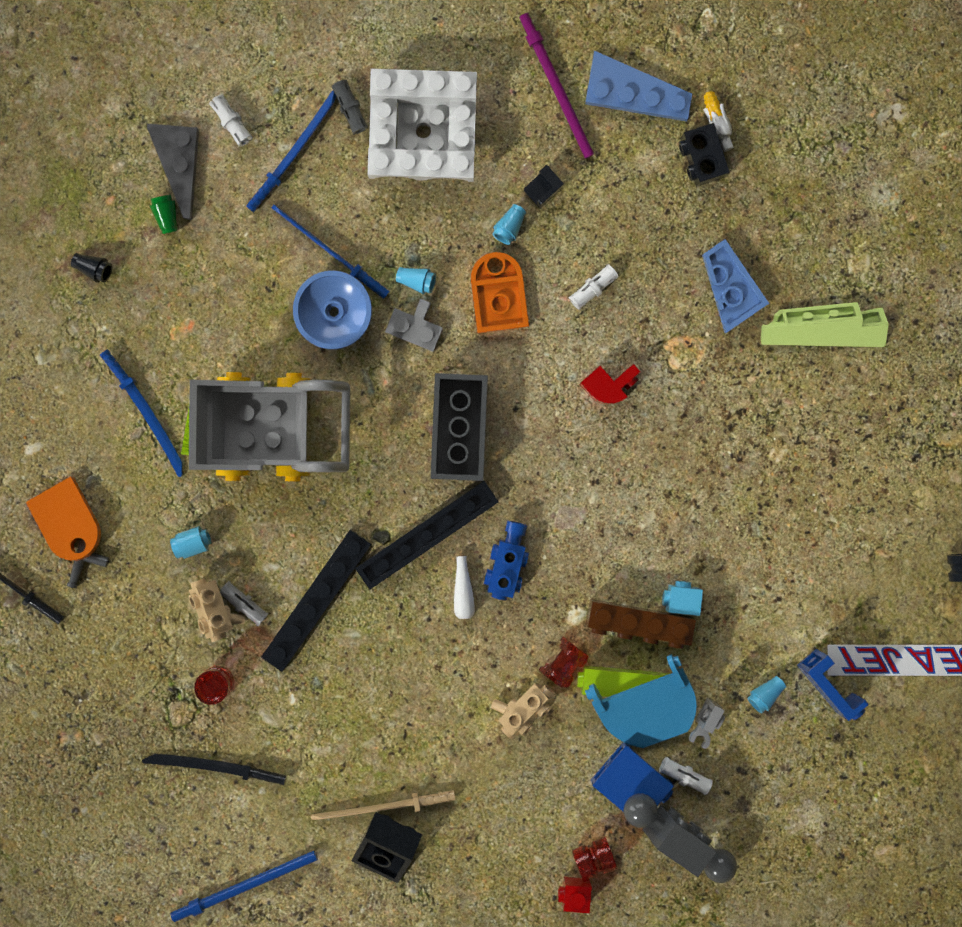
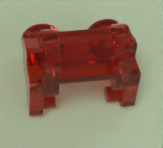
(565, 664)

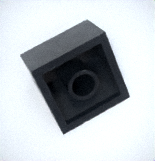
(387, 847)

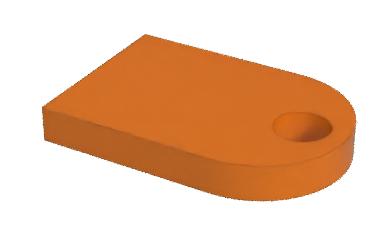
(498, 296)
(64, 518)

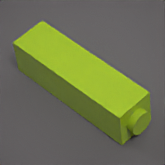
(613, 680)

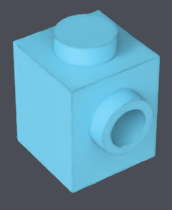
(683, 599)

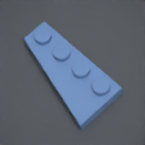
(631, 90)

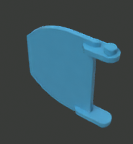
(650, 710)

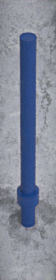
(199, 905)

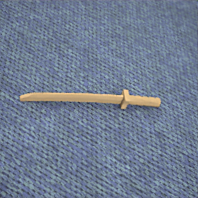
(417, 802)

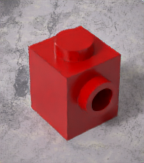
(575, 895)

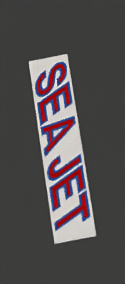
(895, 660)

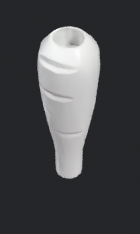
(463, 594)

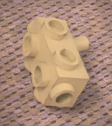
(212, 613)
(522, 713)

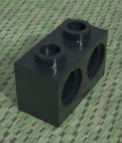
(710, 154)

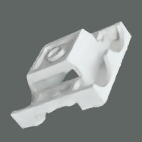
(429, 98)

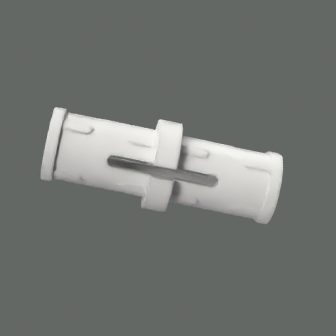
(230, 120)
(593, 287)
(685, 776)

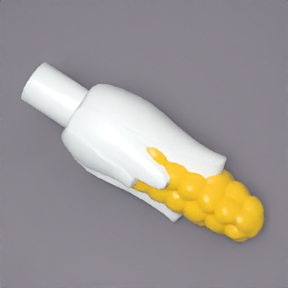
(716, 114)

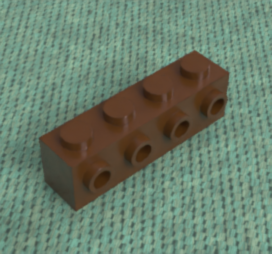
(641, 622)

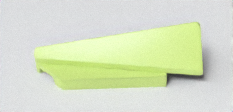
(827, 326)

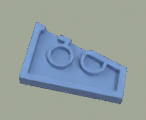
(732, 286)

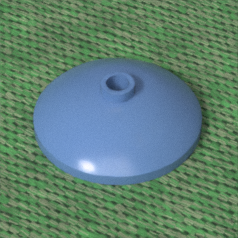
(325, 292)

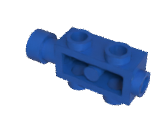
(507, 569)

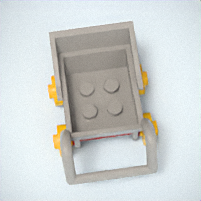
(244, 425)

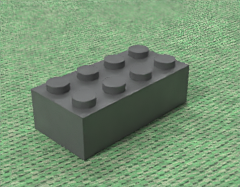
(459, 427)

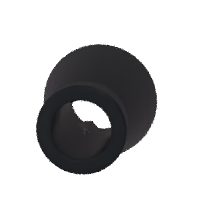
(93, 267)

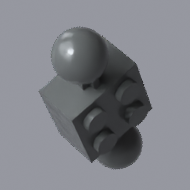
(679, 839)

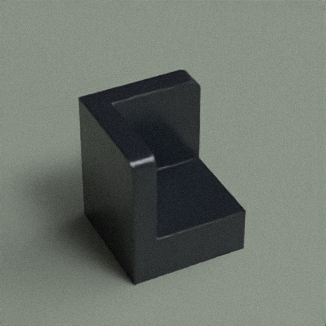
(544, 187)

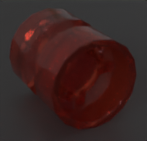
(214, 685)
(594, 859)

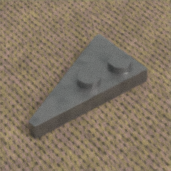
(178, 156)

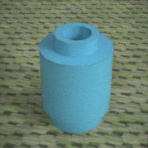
(190, 542)

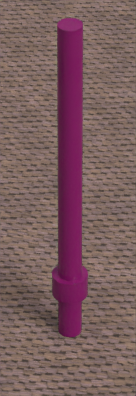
(535, 40)

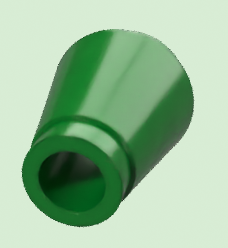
(164, 213)

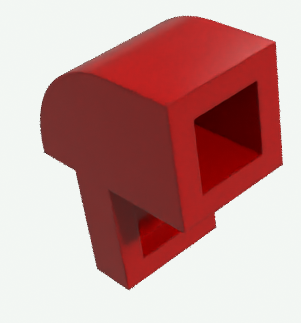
(605, 389)

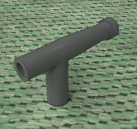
(78, 565)

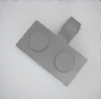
(415, 328)
(708, 720)

